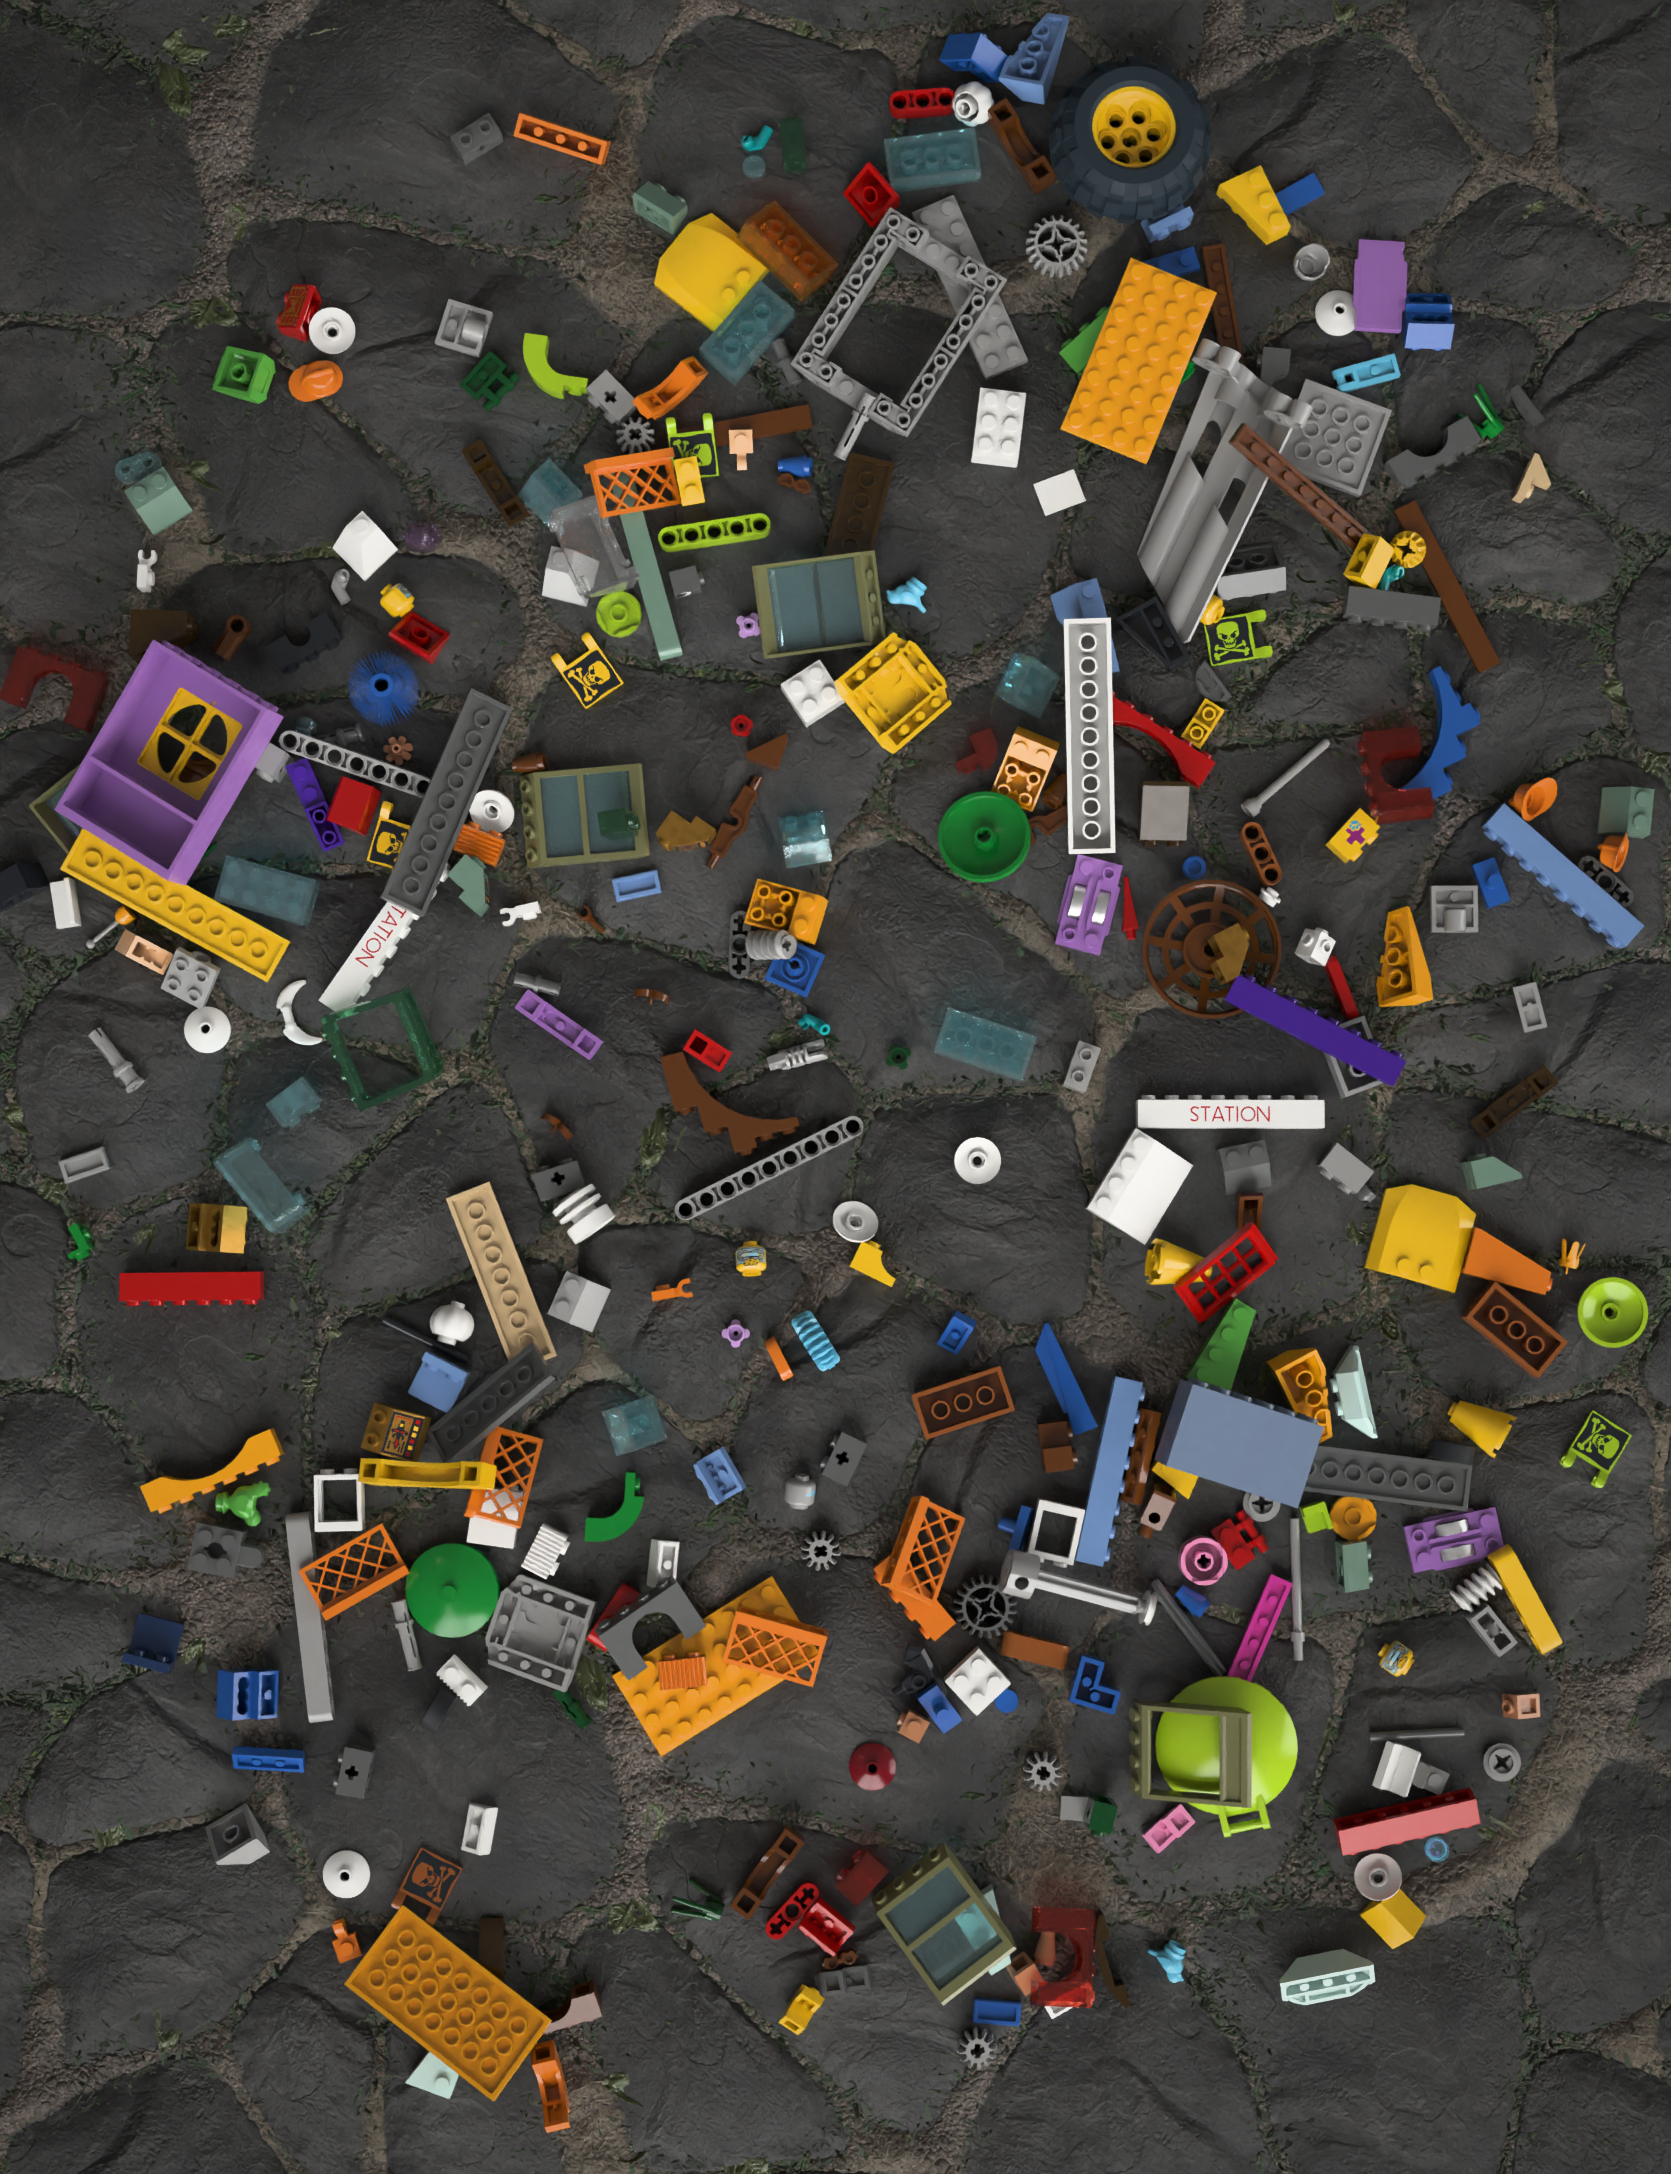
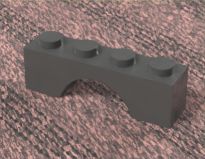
(1273, 364)
(1408, 467)

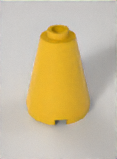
(1169, 1263)
(1481, 1424)

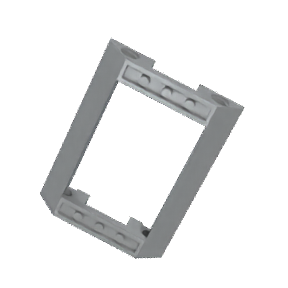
(895, 232)

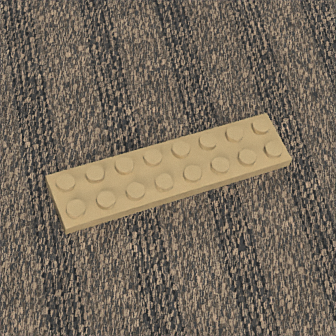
(499, 1271)

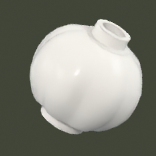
(972, 103)
(452, 1323)

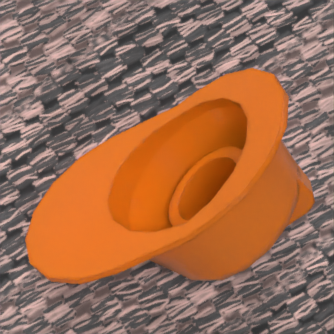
(315, 380)
(1535, 798)
(1614, 851)

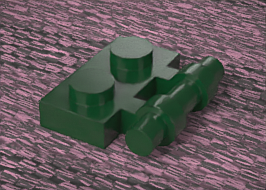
(484, 376)

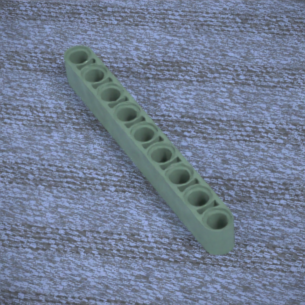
(650, 578)

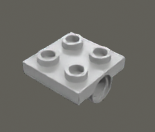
(464, 328)
(1453, 909)
(191, 977)

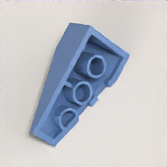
(1033, 65)
(1082, 602)

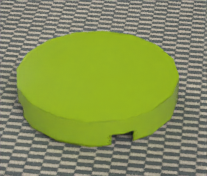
(619, 614)

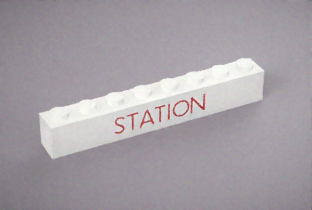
(370, 954)
(1230, 1113)

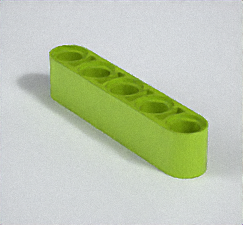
(703, 528)

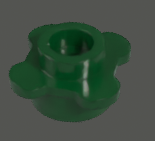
(893, 1061)

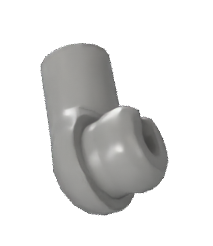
(339, 585)

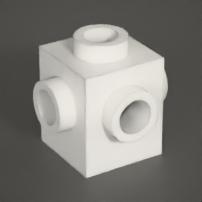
(1315, 946)

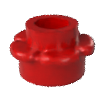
(741, 719)

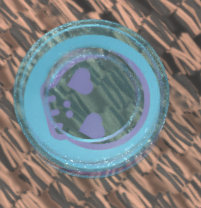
(1436, 1849)

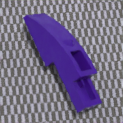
(314, 803)

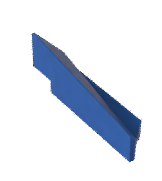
(1063, 1382)

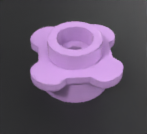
(744, 630)
(742, 1333)

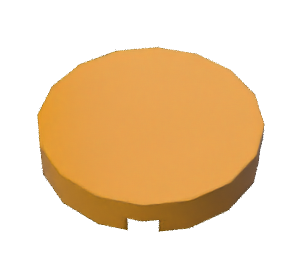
(1353, 1517)

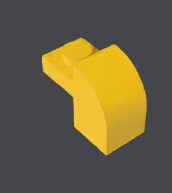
(801, 2009)

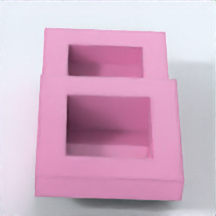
(1168, 1828)

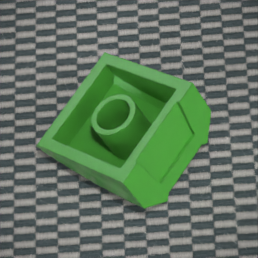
(244, 374)

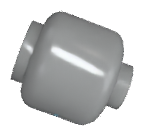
(800, 1491)

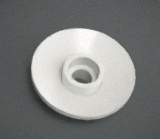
(332, 319)
(1329, 319)
(486, 817)
(216, 1037)
(986, 1151)
(858, 1215)
(354, 1865)
(1374, 1866)

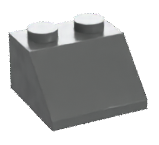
(1244, 1167)

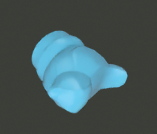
(908, 594)
(1171, 1959)

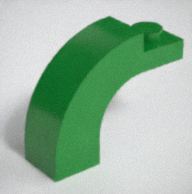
(609, 1527)

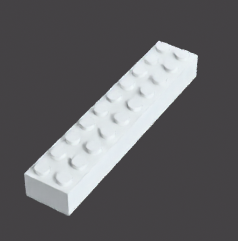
(1089, 735)

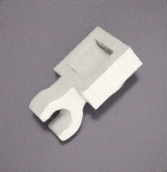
(145, 576)
(527, 911)

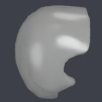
(1311, 262)

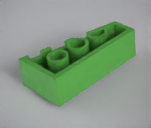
(1079, 350)
(1223, 1349)

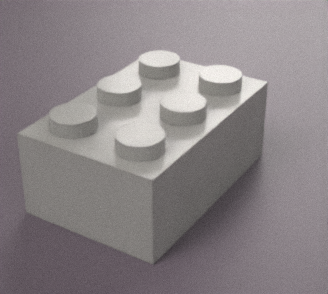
(1347, 1078)

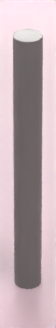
(1416, 1734)

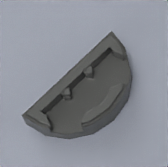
(1526, 406)
(1210, 685)

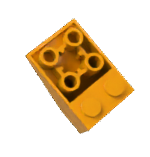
(1025, 767)
(786, 909)

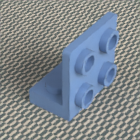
(438, 1382)

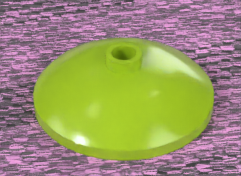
(1627, 1317)

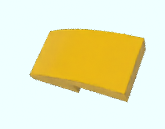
(1202, 723)

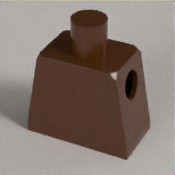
(1158, 1500)

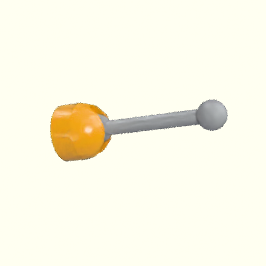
(122, 916)

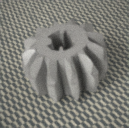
(636, 429)
(820, 1542)
(1034, 1776)
(985, 2051)

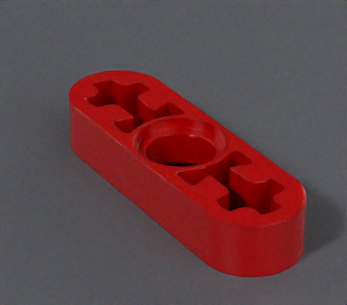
(1341, 988)
(791, 1900)

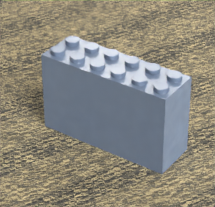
(1239, 1441)

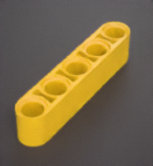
(1524, 1599)

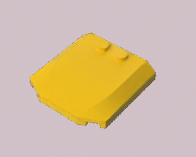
(708, 270)
(894, 691)
(1421, 1236)

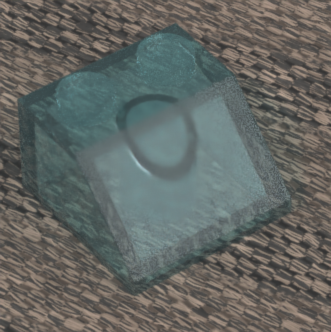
(1027, 684)
(634, 1425)

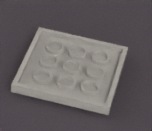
(1337, 438)

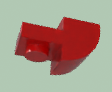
(706, 1050)

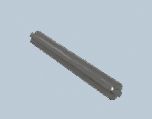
(1187, 1628)

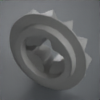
(1268, 1512)
(1512, 1762)

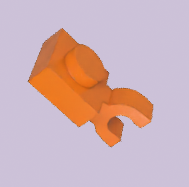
(664, 1291)
(346, 1944)

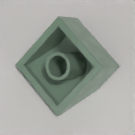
(660, 207)
(158, 501)
(1625, 811)
(1487, 1171)
(1353, 1565)

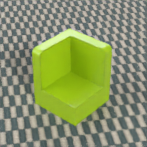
(1316, 1516)

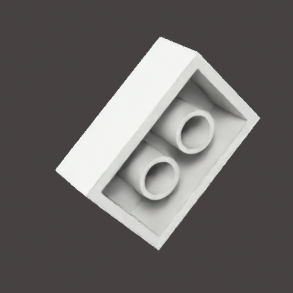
(998, 427)

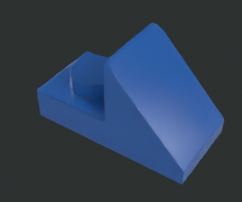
(956, 1332)

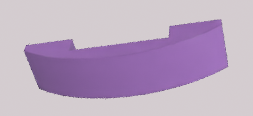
(558, 1024)

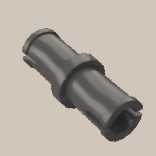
(785, 359)
(537, 984)

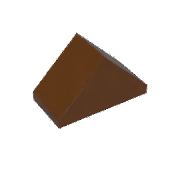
(770, 753)
(1248, 1209)

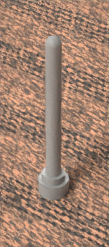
(1253, 805)

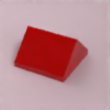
(871, 195)
(419, 637)
(353, 805)

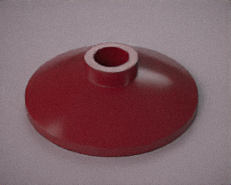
(872, 1754)

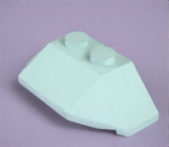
(1352, 1393)
(1326, 1977)

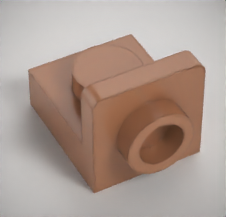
(1521, 1705)

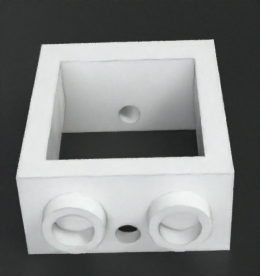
(1060, 1508)
(338, 1525)

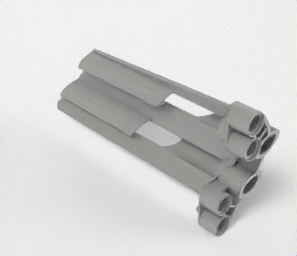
(1186, 535)

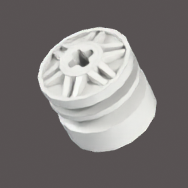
(583, 1213)

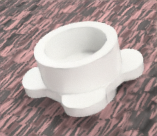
(1269, 896)

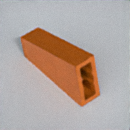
(1498, 1262)

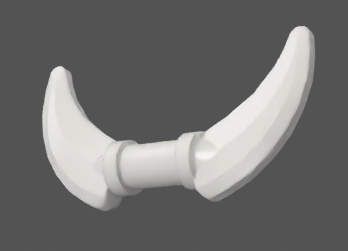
(284, 1003)

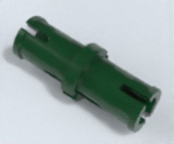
(573, 1708)

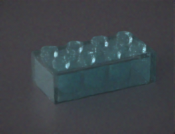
(932, 160)
(747, 332)
(267, 891)
(985, 1044)

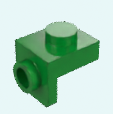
(82, 1238)

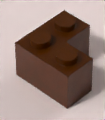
(1055, 1446)

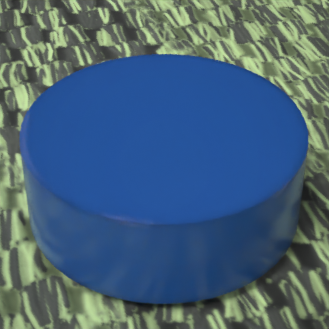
(1193, 867)
(1006, 1701)

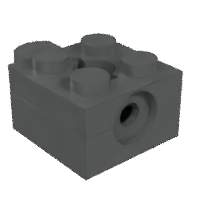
(222, 1550)

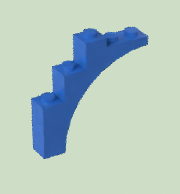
(1447, 749)

